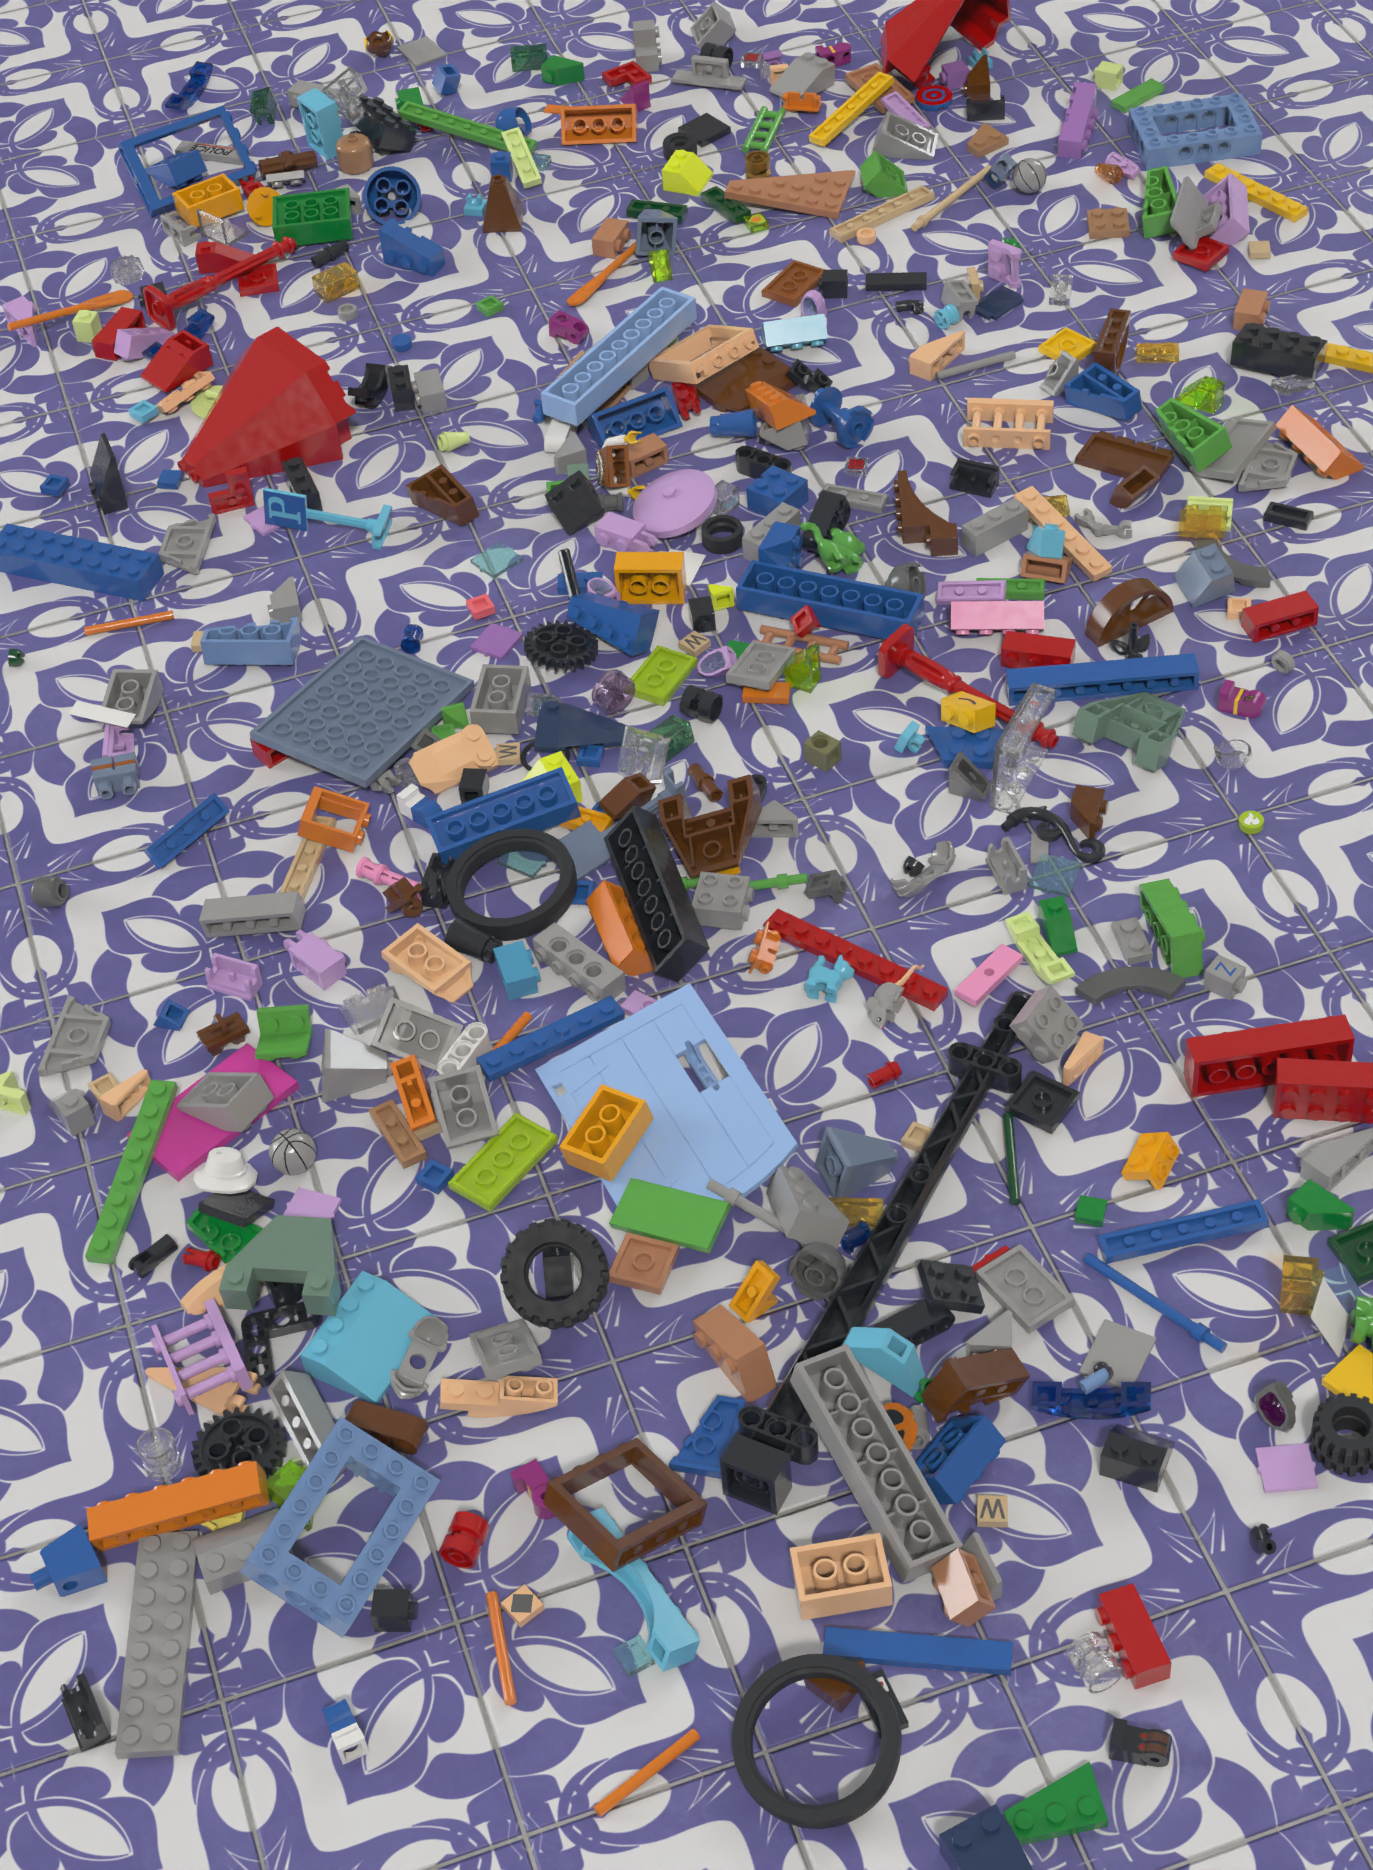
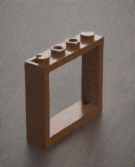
(625, 1550)

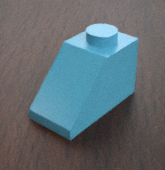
(1047, 541)

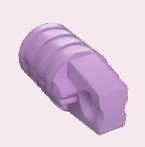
(1129, 168)

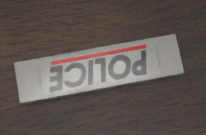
(211, 151)

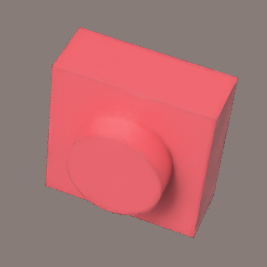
(480, 606)

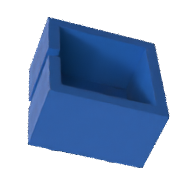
(774, 488)

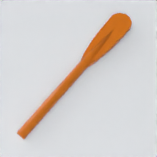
(591, 286)
(106, 300)

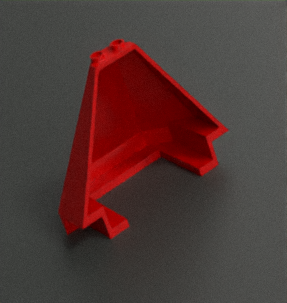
(918, 29)
(270, 410)

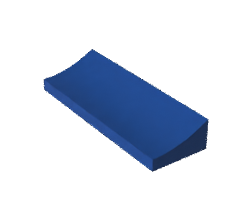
(525, 805)

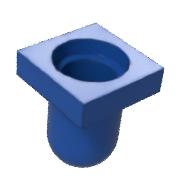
(538, 416)

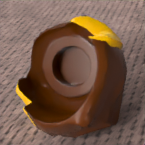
(379, 43)

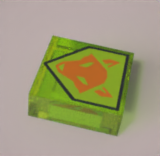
(756, 222)

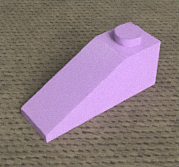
(20, 309)
(132, 342)

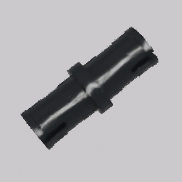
(329, 253)

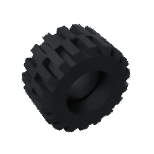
(1339, 1452)

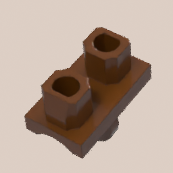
(401, 895)
(223, 1032)

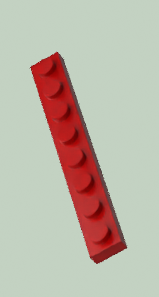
(865, 963)

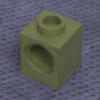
(822, 751)

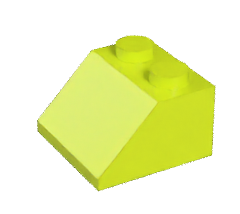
(685, 173)
(553, 762)

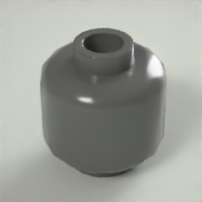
(49, 892)

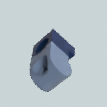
(1002, 169)

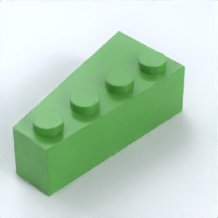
(1159, 203)
(1193, 433)
(1173, 927)

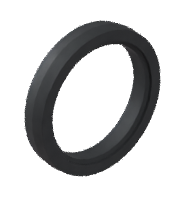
(499, 844)
(772, 1682)

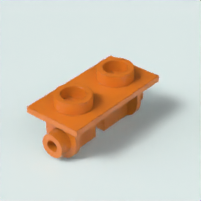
(810, 103)
(760, 957)

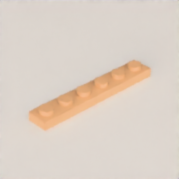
(1075, 545)

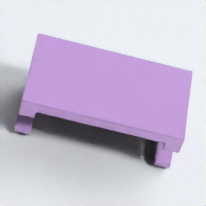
(116, 742)
(233, 977)

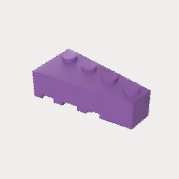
(1079, 121)

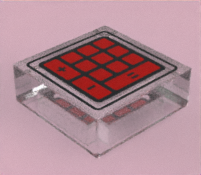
(751, 60)
(856, 467)

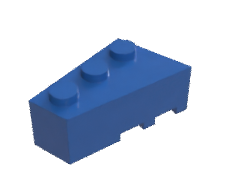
(410, 251)
(1103, 393)

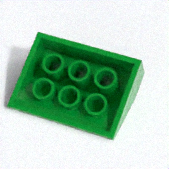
(313, 216)

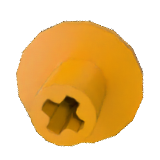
(261, 205)

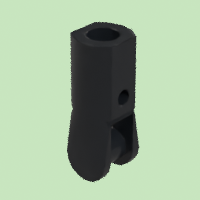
(148, 1260)

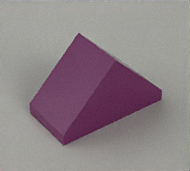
(638, 95)

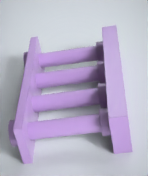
(226, 1355)

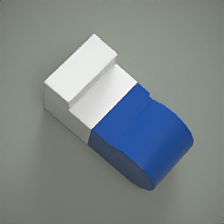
(416, 805)
(345, 1731)

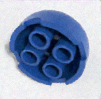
(396, 181)

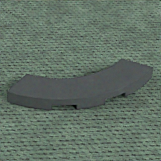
(1246, 574)
(1115, 980)

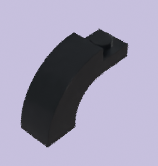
(373, 386)

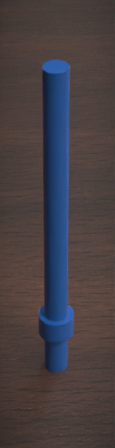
(1198, 1331)

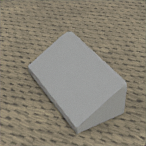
(976, 1547)

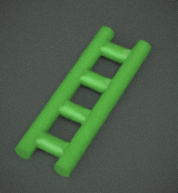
(759, 123)

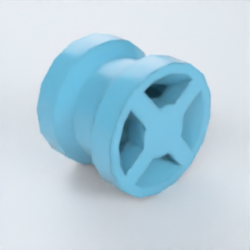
(946, 316)

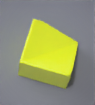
(721, 596)

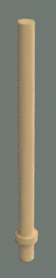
(922, 220)

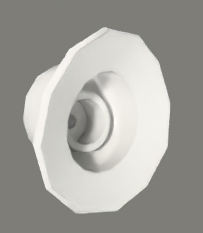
(225, 1172)

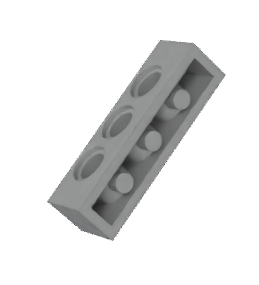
(578, 963)

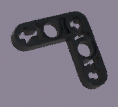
(268, 1329)

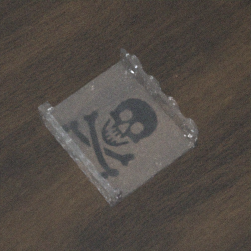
(1015, 757)

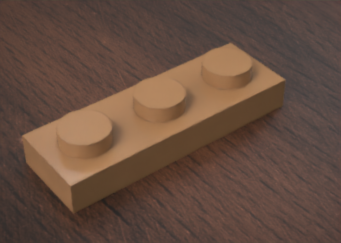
(397, 1134)

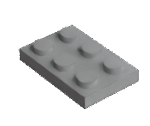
(760, 665)
(1025, 1288)
(505, 1349)

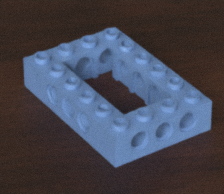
(1238, 140)
(302, 1585)

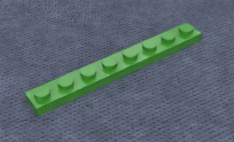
(457, 125)
(131, 1172)

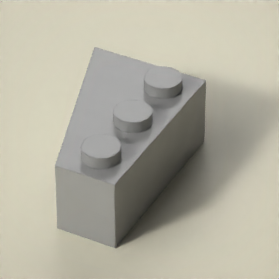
(804, 1209)

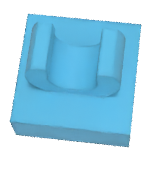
(972, 60)
(475, 206)
(910, 739)

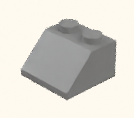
(713, 26)

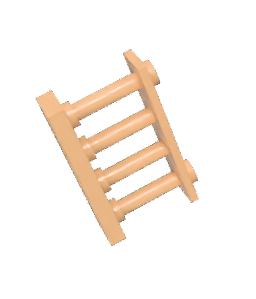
(1009, 411)

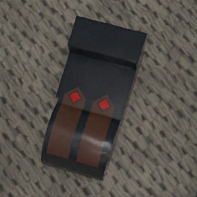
(1139, 1745)

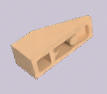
(936, 355)

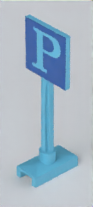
(291, 511)

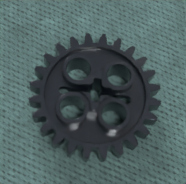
(560, 646)
(237, 1440)

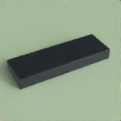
(896, 281)

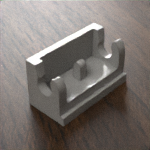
(178, 230)
(960, 295)
(1007, 867)

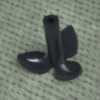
(1135, 644)

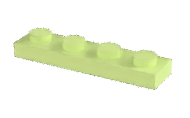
(521, 157)

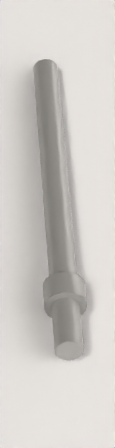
(735, 1199)

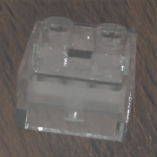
(643, 753)
(366, 1011)

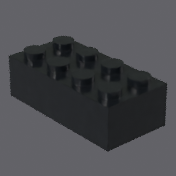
(384, 126)
(1278, 351)

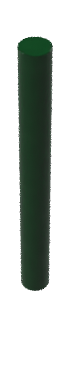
(1011, 1159)

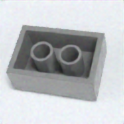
(500, 698)

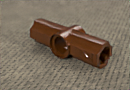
(288, 162)

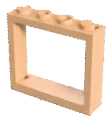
(675, 364)

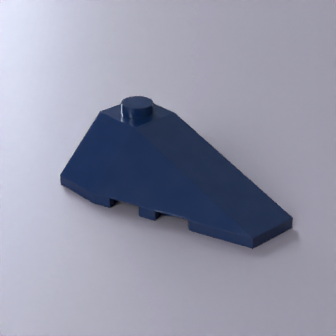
(567, 725)

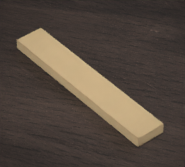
(882, 213)
(306, 862)

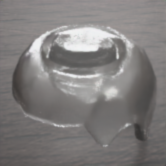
(1233, 754)

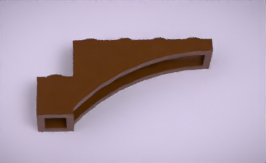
(920, 523)

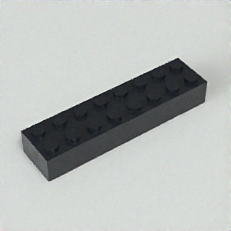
(656, 894)

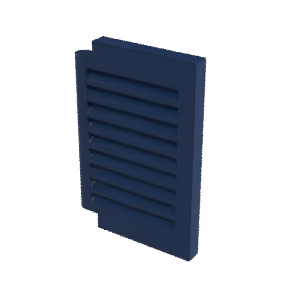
(998, 303)

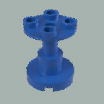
(851, 424)

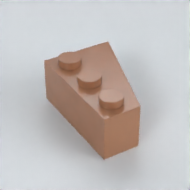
(736, 1352)

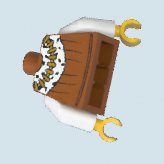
(613, 465)

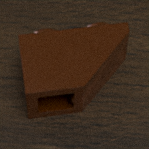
(628, 792)
(1087, 809)

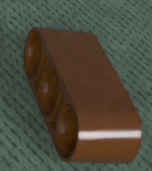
(391, 1427)

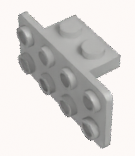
(1193, 215)

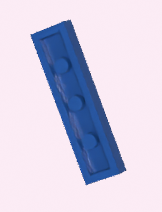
(186, 831)

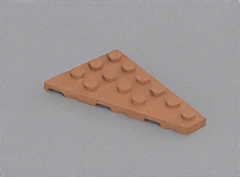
(805, 193)

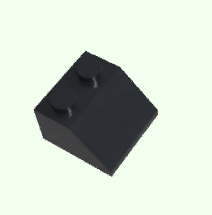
(574, 502)
(1135, 1457)

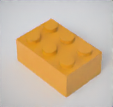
(215, 196)
(651, 577)
(606, 1132)

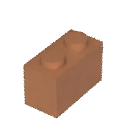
(611, 238)
(1251, 308)
(647, 456)
(962, 1588)

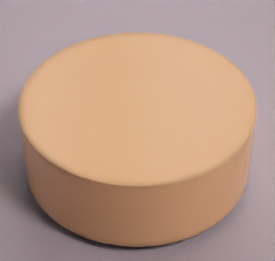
(866, 236)

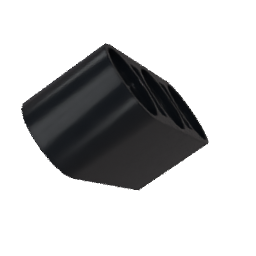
(754, 462)
(919, 1322)

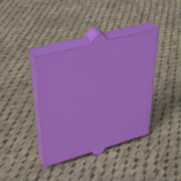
(496, 641)

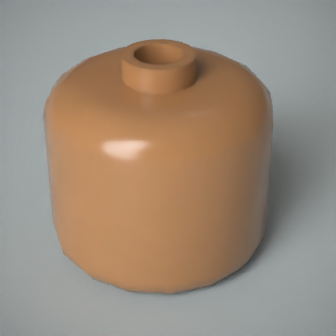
(354, 153)

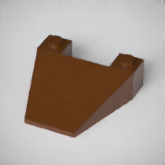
(715, 838)

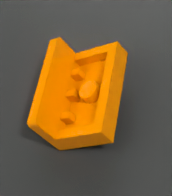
(1151, 1158)

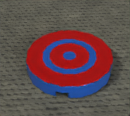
(933, 97)

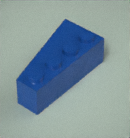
(615, 621)

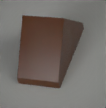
(832, 1691)

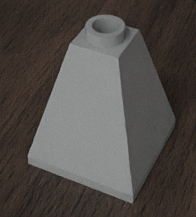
(350, 1066)

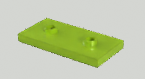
(503, 1162)

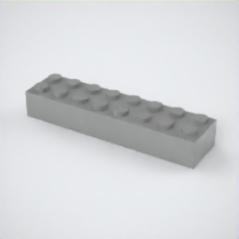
(874, 1462)

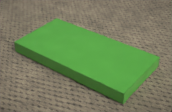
(670, 1215)

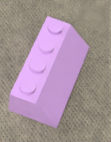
(1234, 216)

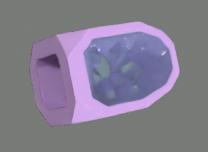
(813, 304)
(603, 587)
(717, 662)

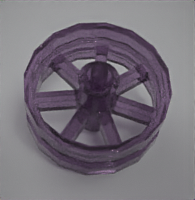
(612, 694)

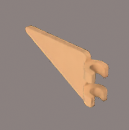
(215, 1400)

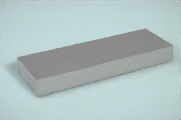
(861, 499)

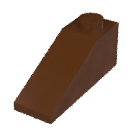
(978, 81)

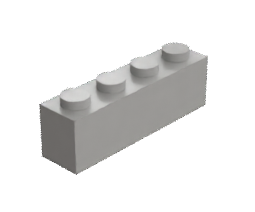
(252, 914)
(301, 1412)

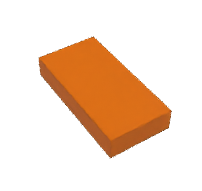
(777, 694)

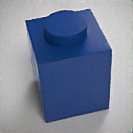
(446, 79)
(502, 164)

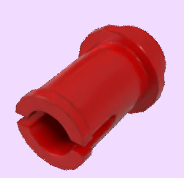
(889, 1072)
(206, 1260)

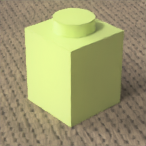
(1108, 75)
(86, 325)

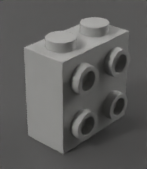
(723, 900)
(1046, 1025)

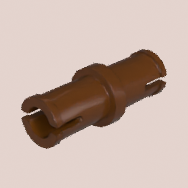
(705, 782)

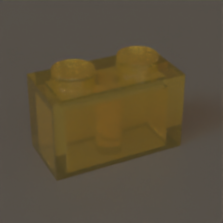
(336, 282)
(1202, 523)
(1300, 1284)

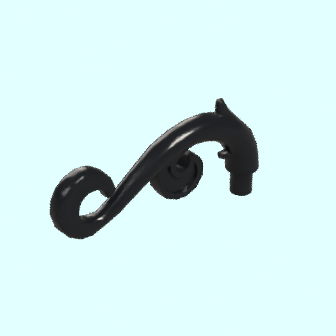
(1060, 829)

